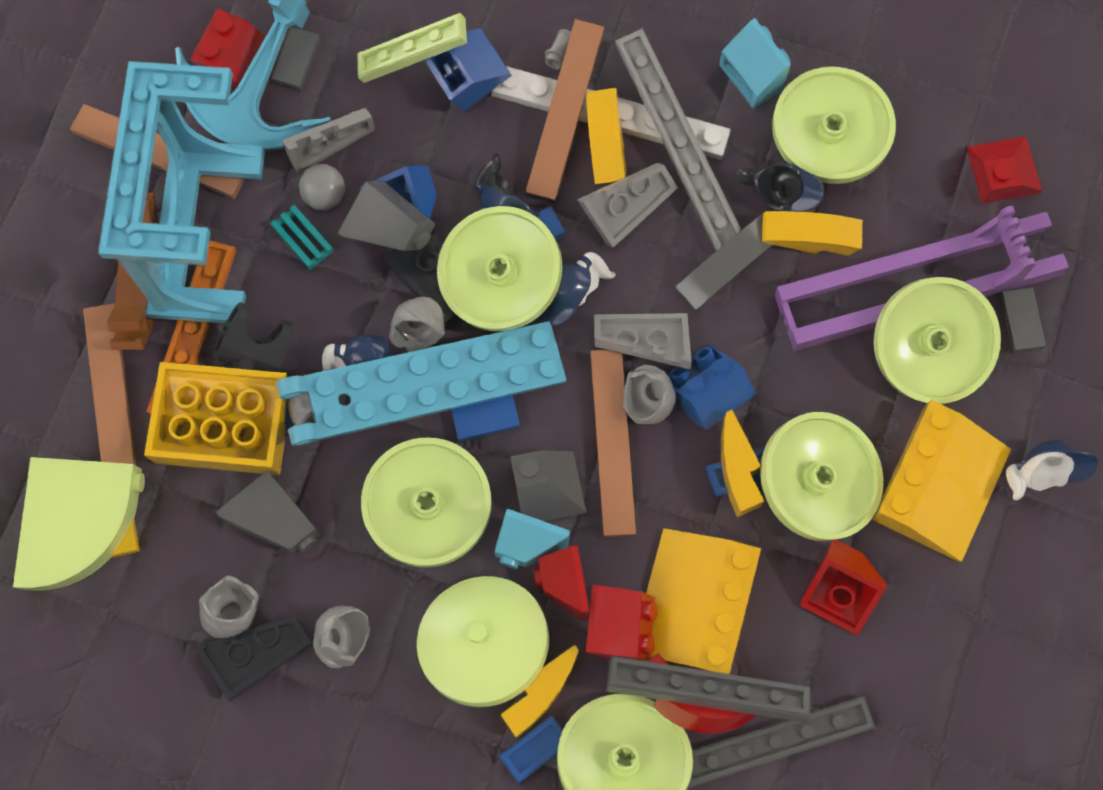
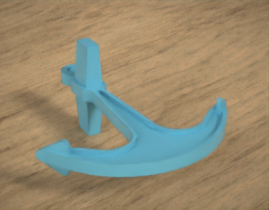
(241, 119)

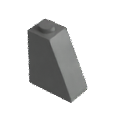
(386, 219)
(270, 515)

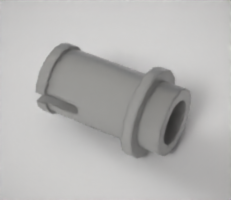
(556, 54)

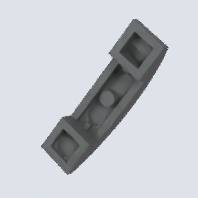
(723, 265)

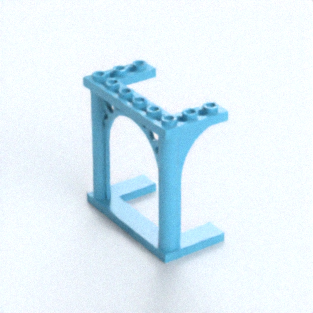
(160, 253)

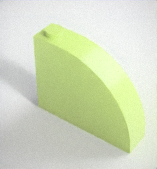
(73, 519)

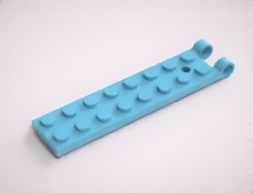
(426, 381)

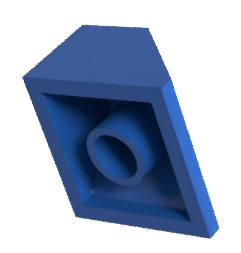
(414, 185)

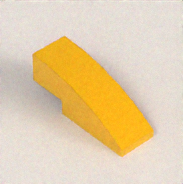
(605, 136)
(812, 232)
(738, 467)
(540, 693)

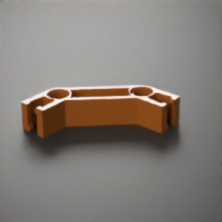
(130, 308)

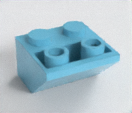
(755, 64)

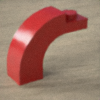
(699, 718)

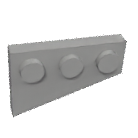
(325, 140)
(627, 202)
(646, 336)

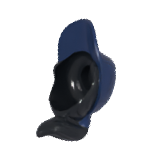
(784, 186)
(496, 190)

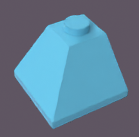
(527, 539)

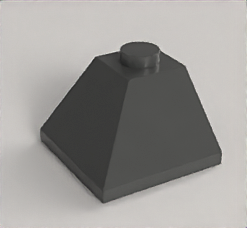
(548, 485)

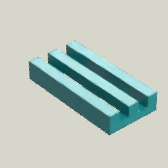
(286, 218)

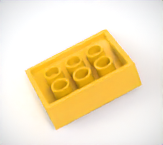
(217, 419)
(942, 481)
(700, 598)

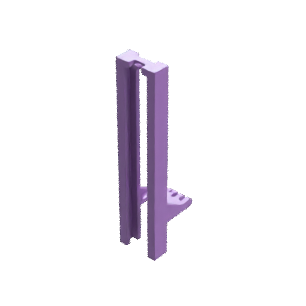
(997, 231)

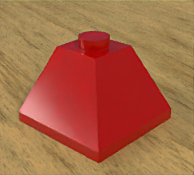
(1004, 170)
(563, 581)
(844, 588)

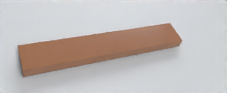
(565, 110)
(103, 130)
(108, 388)
(612, 444)

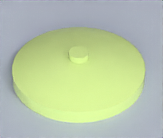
(834, 124)
(499, 268)
(937, 340)
(821, 476)
(426, 502)
(483, 641)
(623, 746)

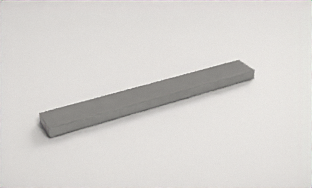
(678, 138)

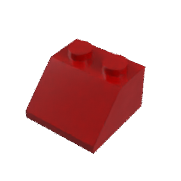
(228, 44)
(621, 623)

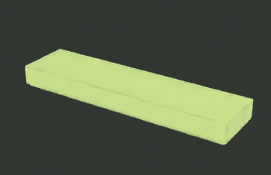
(412, 48)

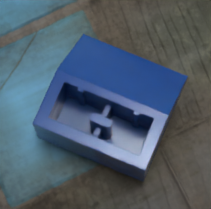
(469, 70)
(711, 386)

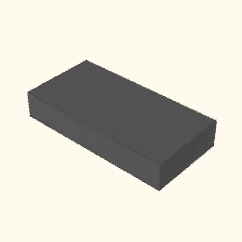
(296, 58)
(1022, 320)

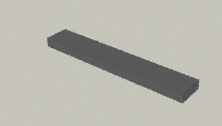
(708, 689)
(780, 741)

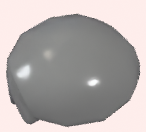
(321, 187)

